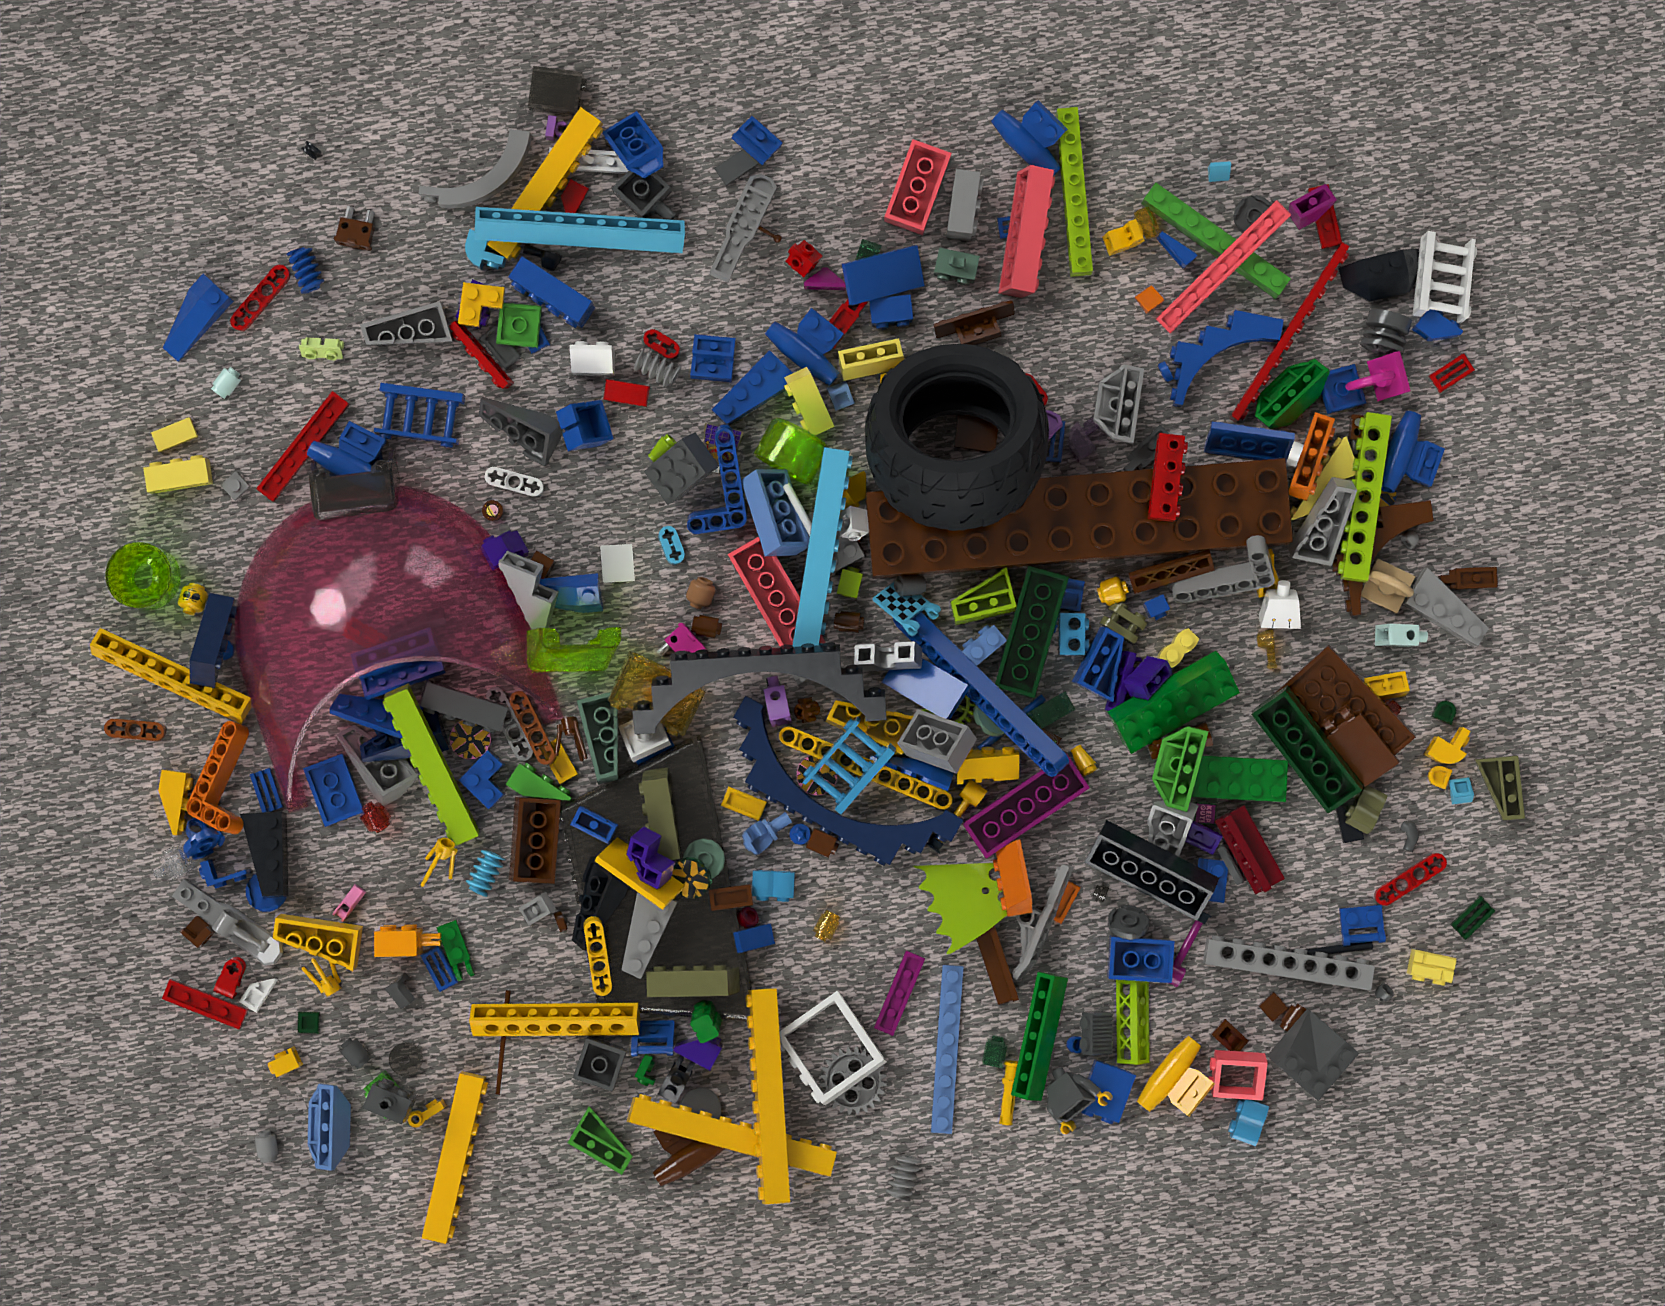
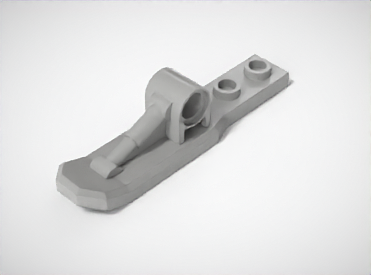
(743, 224)
(231, 924)
(1037, 929)

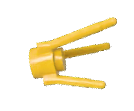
(444, 849)
(328, 984)

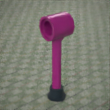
(1178, 970)

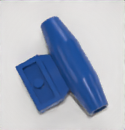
(1032, 136)
(808, 345)
(355, 451)
(1409, 456)

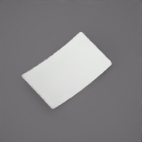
(617, 563)

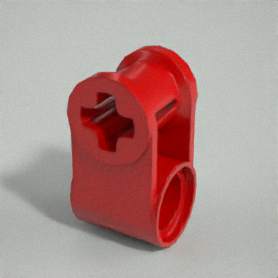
(228, 979)

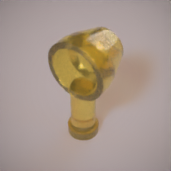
(1266, 641)

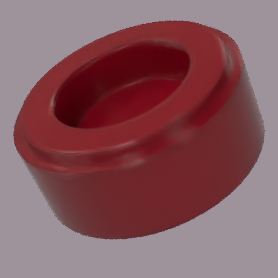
(747, 917)

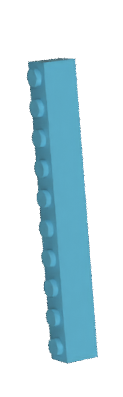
(579, 230)
(822, 546)

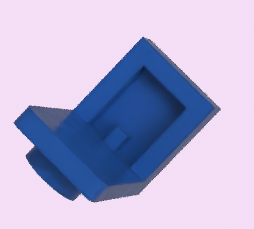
(209, 873)

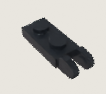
(676, 1080)

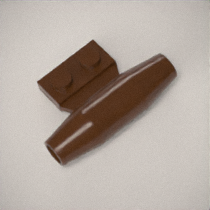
(685, 1156)

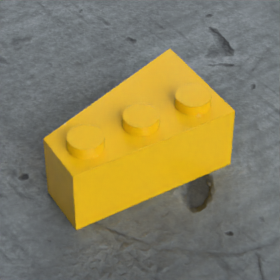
(990, 764)

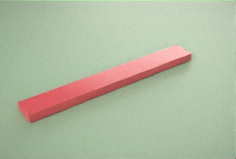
(1223, 266)

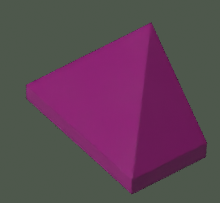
(824, 280)

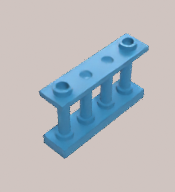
(856, 784)

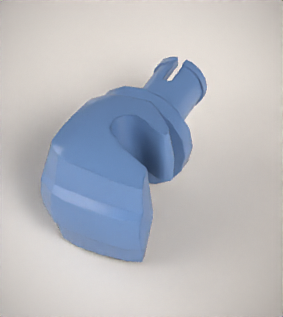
(763, 832)

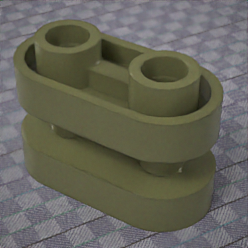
(1135, 620)

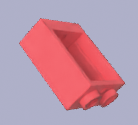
(1239, 1058)

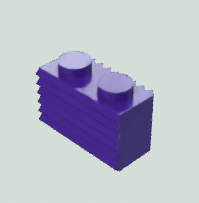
(1148, 677)

